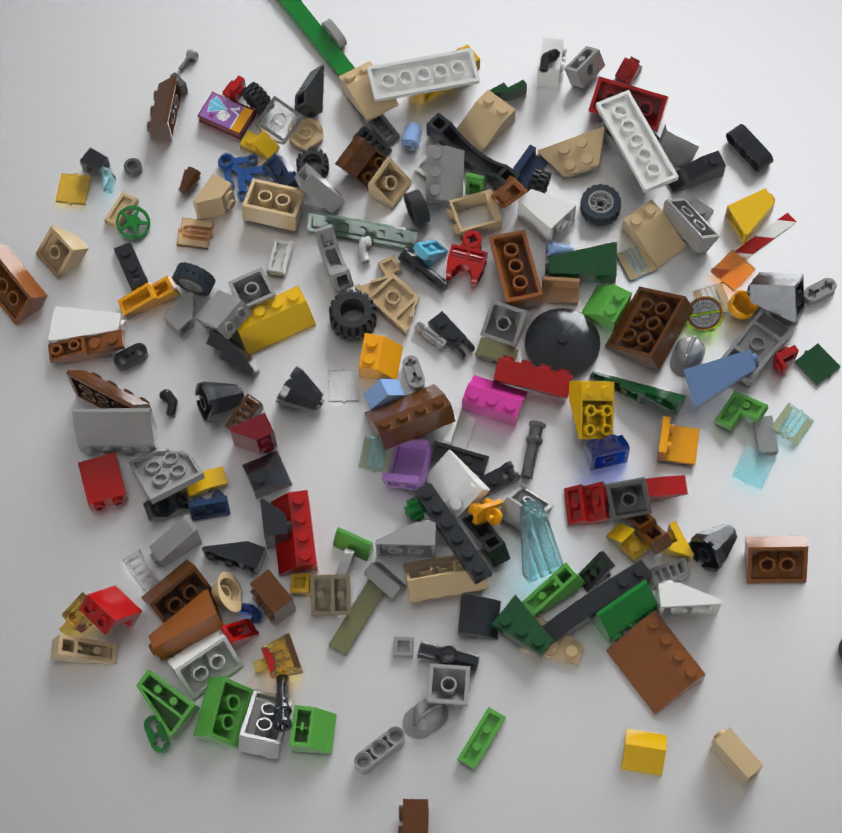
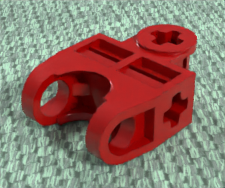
(467, 258)

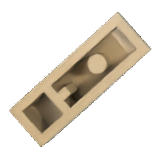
(82, 650)

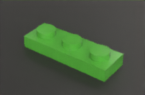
(481, 738)

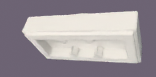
(279, 257)

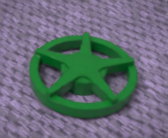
(133, 222)

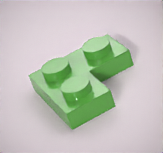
(738, 406)

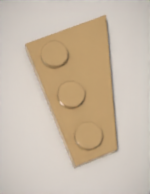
(563, 650)

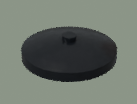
(563, 341)

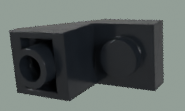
(168, 507)

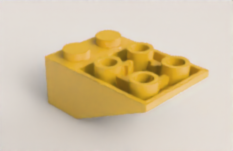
(592, 408)

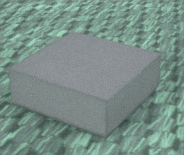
(403, 647)

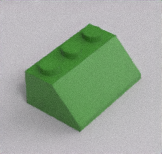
(223, 711)

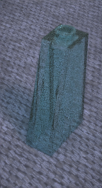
(538, 542)

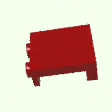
(103, 482)
(109, 608)

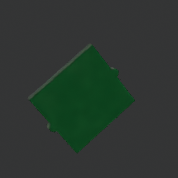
(817, 364)

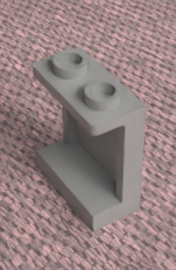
(223, 313)

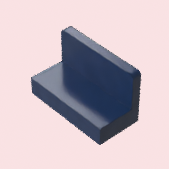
(527, 164)
(280, 170)

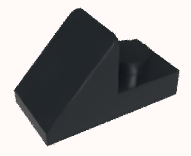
(596, 571)

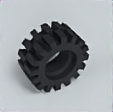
(256, 97)
(314, 156)
(539, 180)

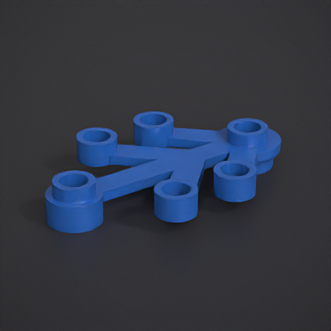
(242, 173)

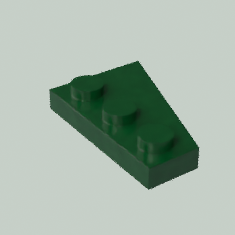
(523, 628)

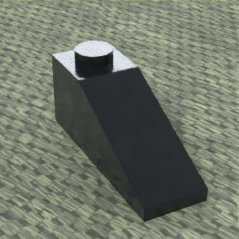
(699, 171)
(488, 541)

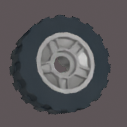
(602, 195)
(193, 279)

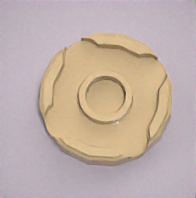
(307, 135)

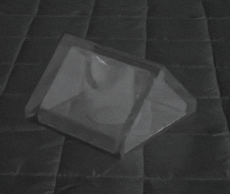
(278, 120)

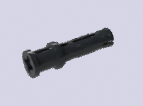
(417, 264)
(282, 709)

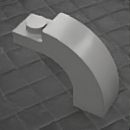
(332, 258)

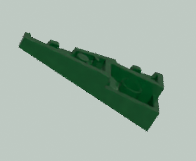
(636, 391)

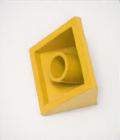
(644, 752)

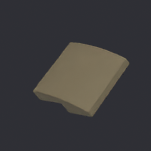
(330, 595)

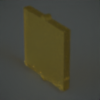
(73, 189)

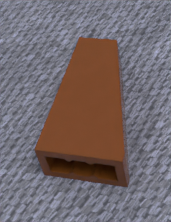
(187, 626)

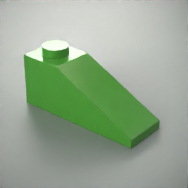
(555, 589)

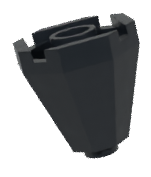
(300, 392)
(217, 399)
(713, 546)

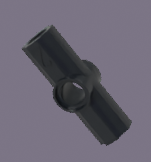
(435, 653)

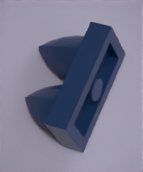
(206, 508)

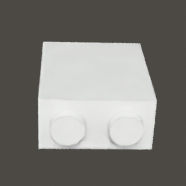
(546, 214)

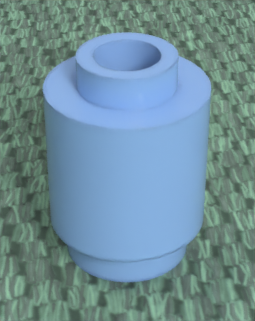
(411, 136)

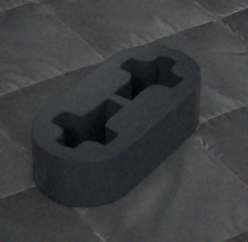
(130, 356)

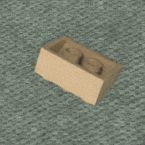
(273, 204)

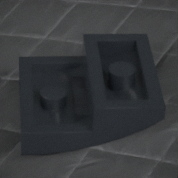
(477, 616)

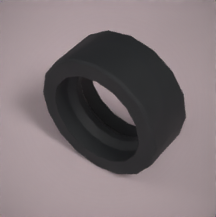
(417, 207)

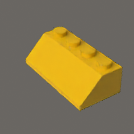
(275, 321)

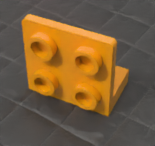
(677, 443)

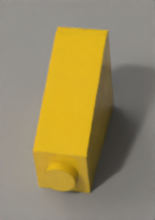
(750, 212)

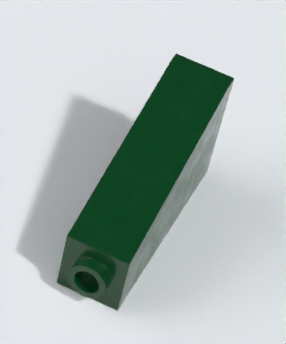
(589, 264)

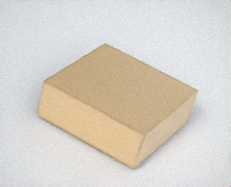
(389, 266)

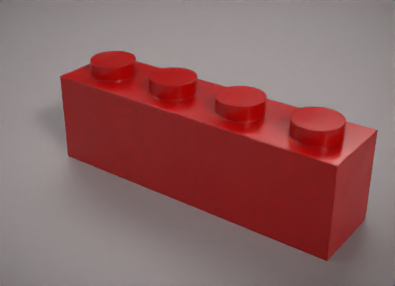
(532, 377)

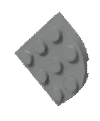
(165, 472)

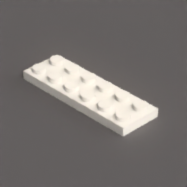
(423, 74)
(636, 141)

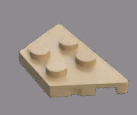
(575, 154)
(393, 299)

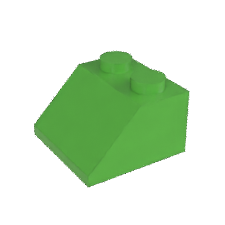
(607, 305)

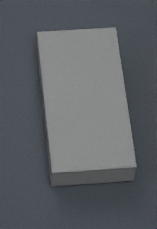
(765, 436)

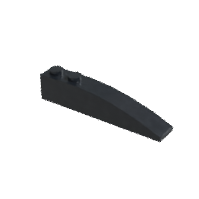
(587, 606)

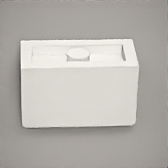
(459, 432)

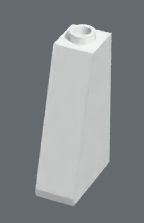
(75, 322)

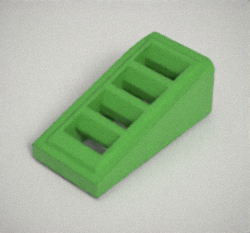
(475, 183)

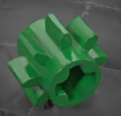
(414, 510)

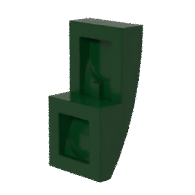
(512, 92)

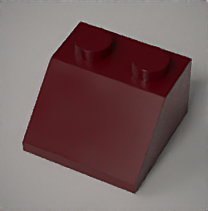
(254, 435)

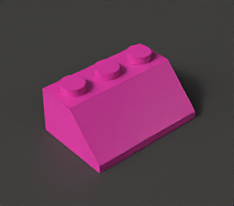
(494, 400)

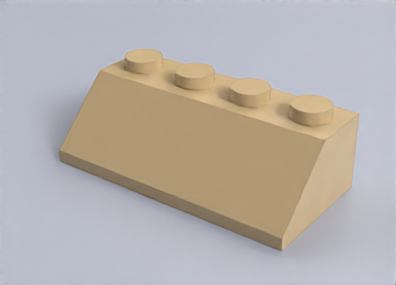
(439, 578)

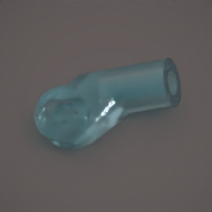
(110, 179)

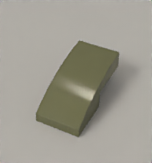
(492, 349)

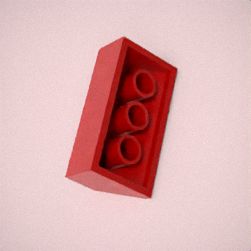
(650, 103)
(299, 552)

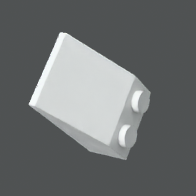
(456, 484)
(683, 601)

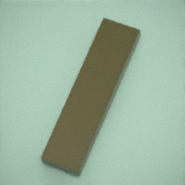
(354, 623)

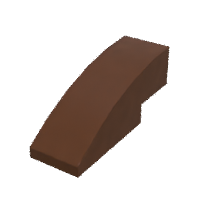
(649, 532)

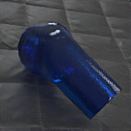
(253, 611)

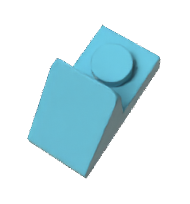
(430, 251)

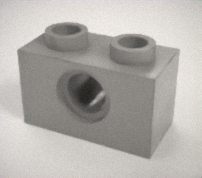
(584, 66)

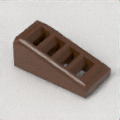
(248, 399)

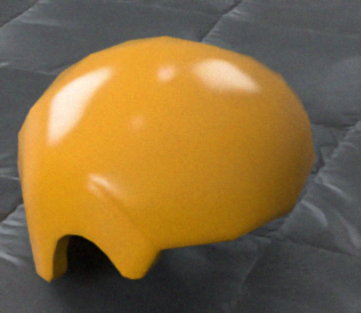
(740, 305)

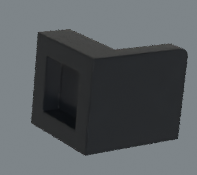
(93, 160)

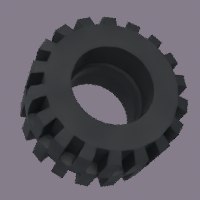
(352, 301)

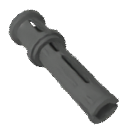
(533, 442)

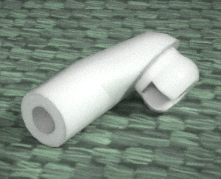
(362, 249)

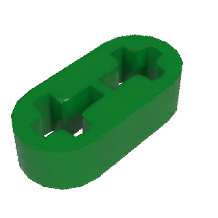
(152, 736)

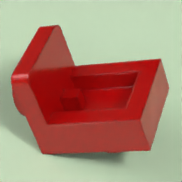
(628, 69)
(234, 88)
(784, 356)

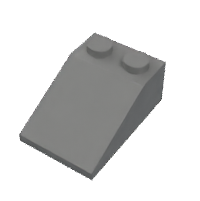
(411, 541)
(258, 729)

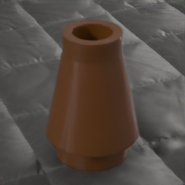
(189, 180)

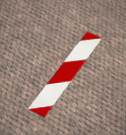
(765, 236)

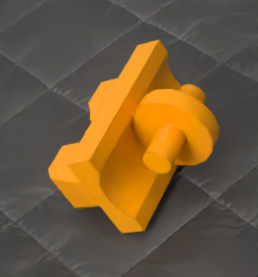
(486, 511)

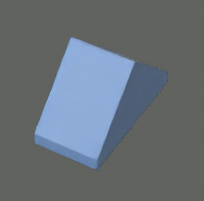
(383, 392)

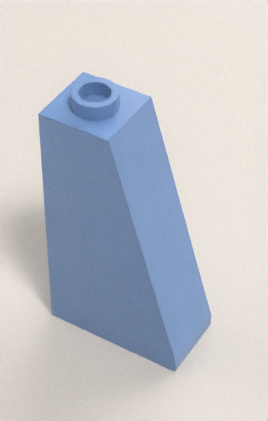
(714, 377)

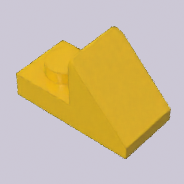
(260, 145)
(627, 542)
(680, 546)

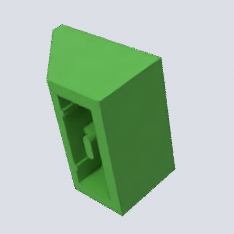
(312, 730)

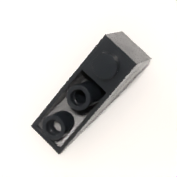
(310, 94)
(238, 554)

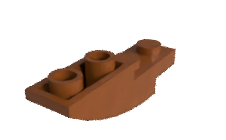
(85, 349)

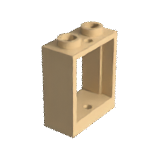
(472, 201)

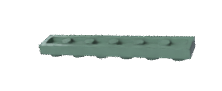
(358, 228)

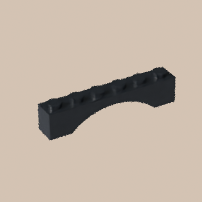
(446, 134)

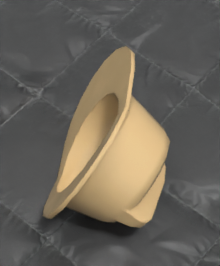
(227, 592)

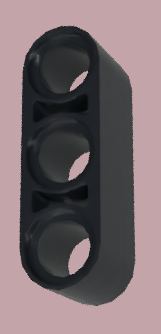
(749, 147)

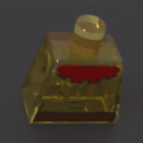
(74, 618)
(279, 658)

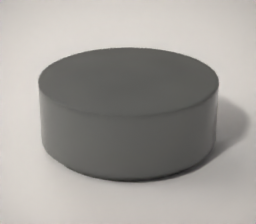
(133, 167)

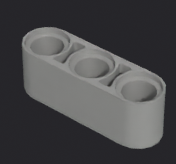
(376, 759)

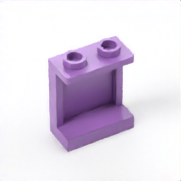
(409, 465)

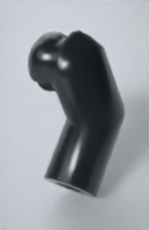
(547, 58)
(168, 396)

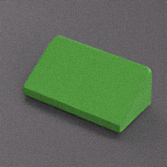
(346, 539)

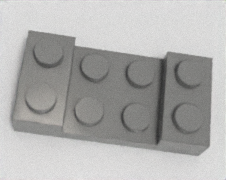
(763, 337)

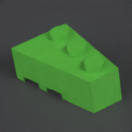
(168, 703)

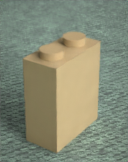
(735, 756)

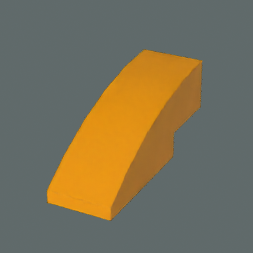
(148, 296)

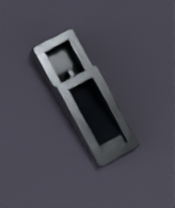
(232, 352)

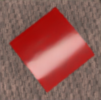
(586, 504)

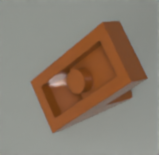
(508, 192)

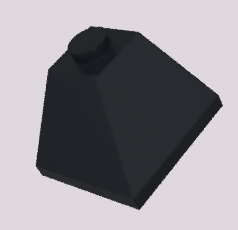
(267, 474)
(274, 525)

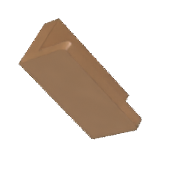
(560, 290)

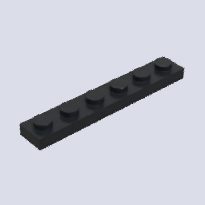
(453, 533)

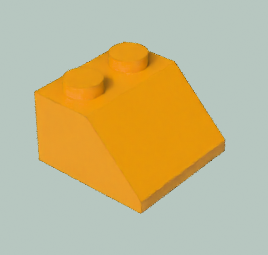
(379, 357)

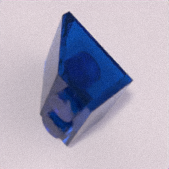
(606, 452)

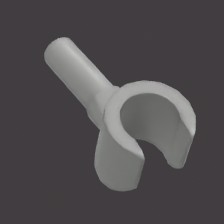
(190, 54)

